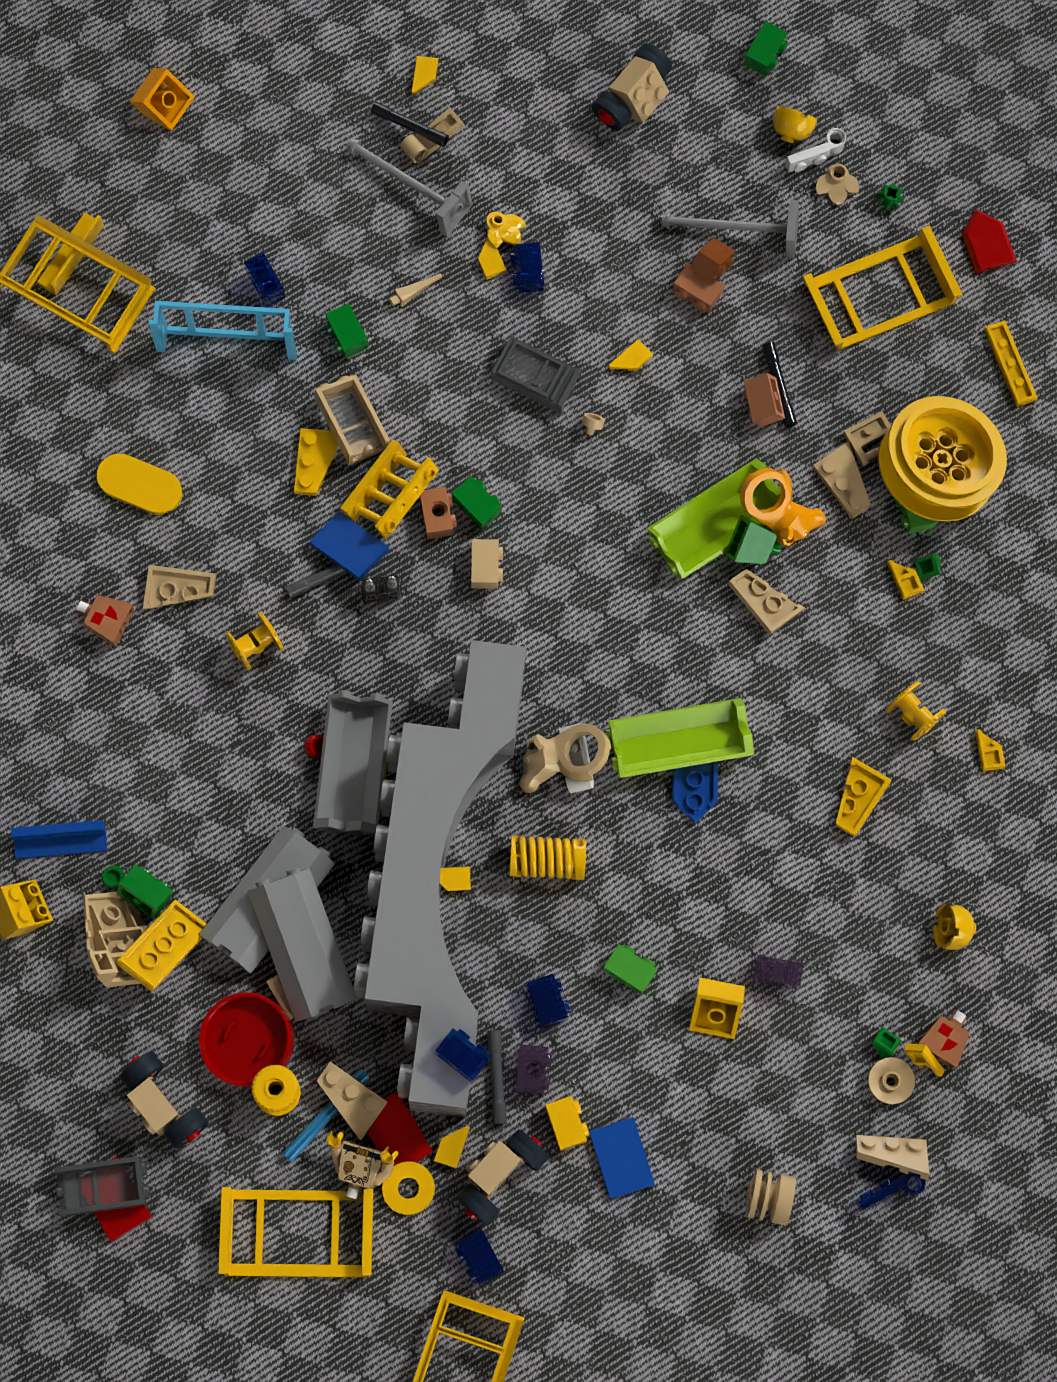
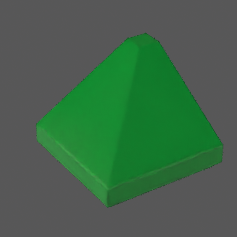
(928, 566)
(885, 1043)

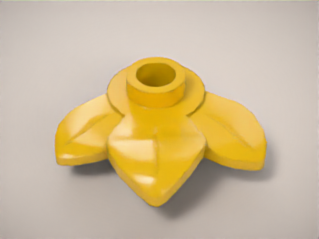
(507, 230)

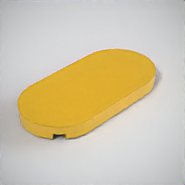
(139, 484)

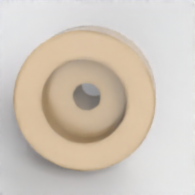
(592, 422)

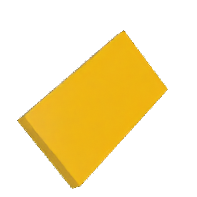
(162, 946)

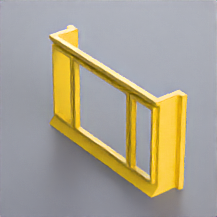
(937, 261)
(131, 312)
(258, 1269)
(505, 1352)

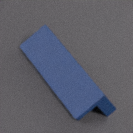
(59, 839)

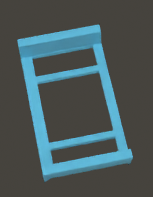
(159, 327)

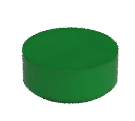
(112, 876)

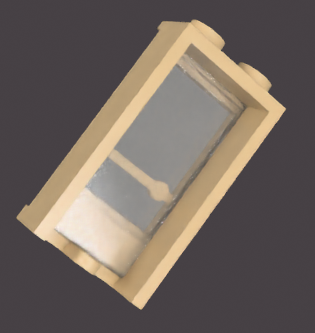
(351, 419)

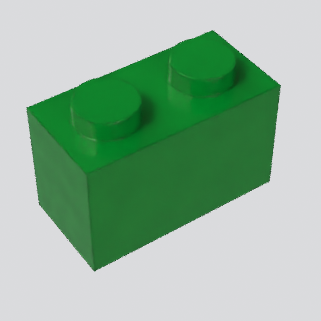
(765, 49)
(346, 331)
(477, 502)
(144, 891)

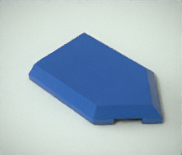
(695, 789)

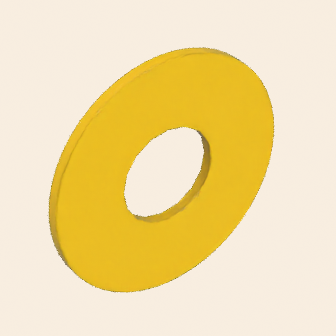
(408, 1205)

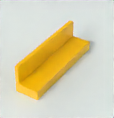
(67, 258)

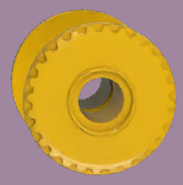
(254, 641)
(909, 704)
(276, 1076)

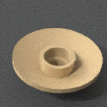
(903, 1080)

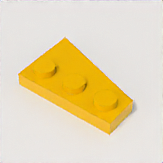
(315, 455)
(861, 795)

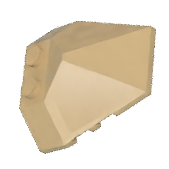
(110, 931)

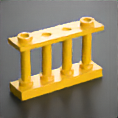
(374, 480)

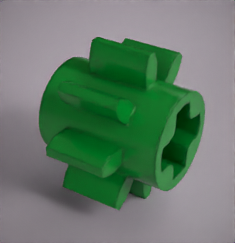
(891, 191)

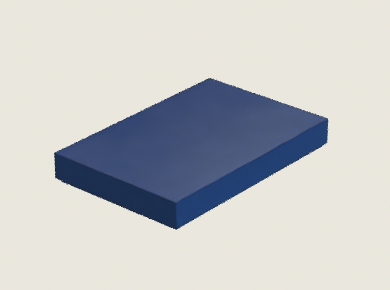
(349, 545)
(621, 1158)

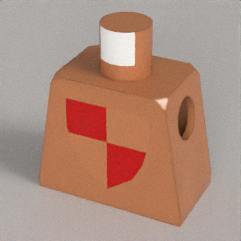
(106, 618)
(947, 1039)

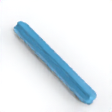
(317, 1124)

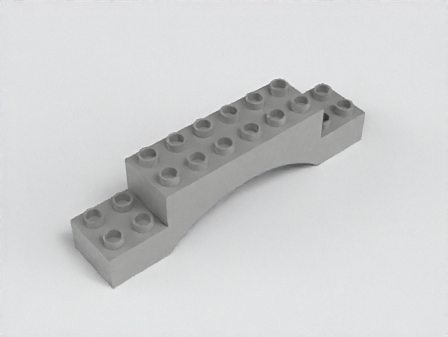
(434, 785)

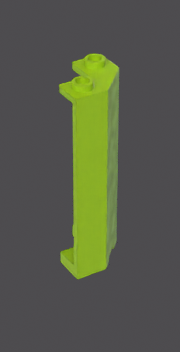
(706, 523)
(680, 738)

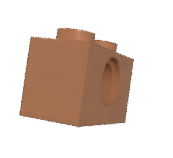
(437, 525)

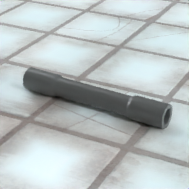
(303, 585)
(498, 1104)

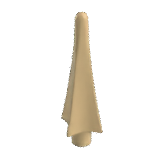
(405, 294)

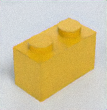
(566, 1123)

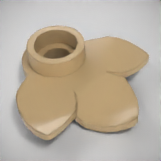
(837, 187)

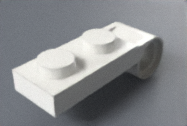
(818, 154)
(579, 757)

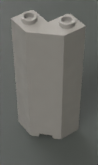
(352, 763)
(235, 924)
(302, 944)

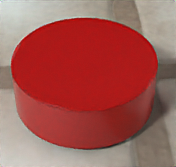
(313, 746)

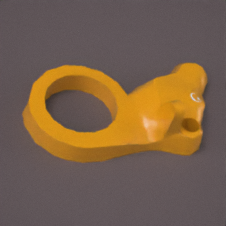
(785, 518)

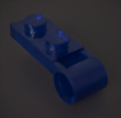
(889, 1187)

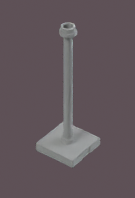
(451, 209)
(787, 228)

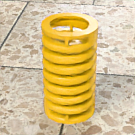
(549, 856)

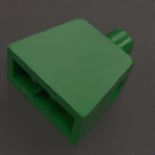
(752, 543)

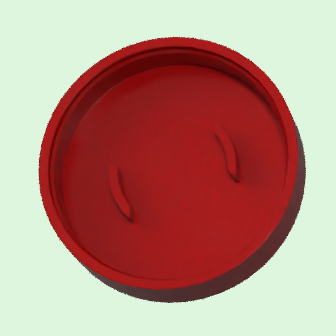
(244, 1037)

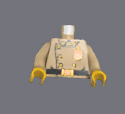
(360, 1164)

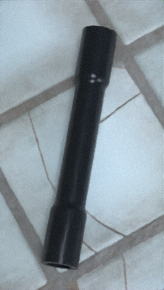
(429, 133)
(772, 360)

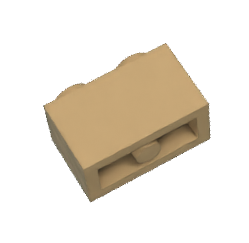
(485, 564)

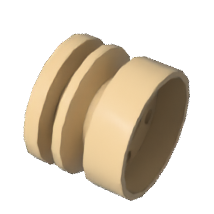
(771, 1197)

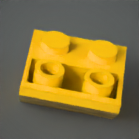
(22, 909)

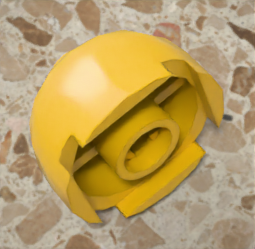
(793, 124)
(954, 927)

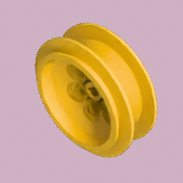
(966, 436)

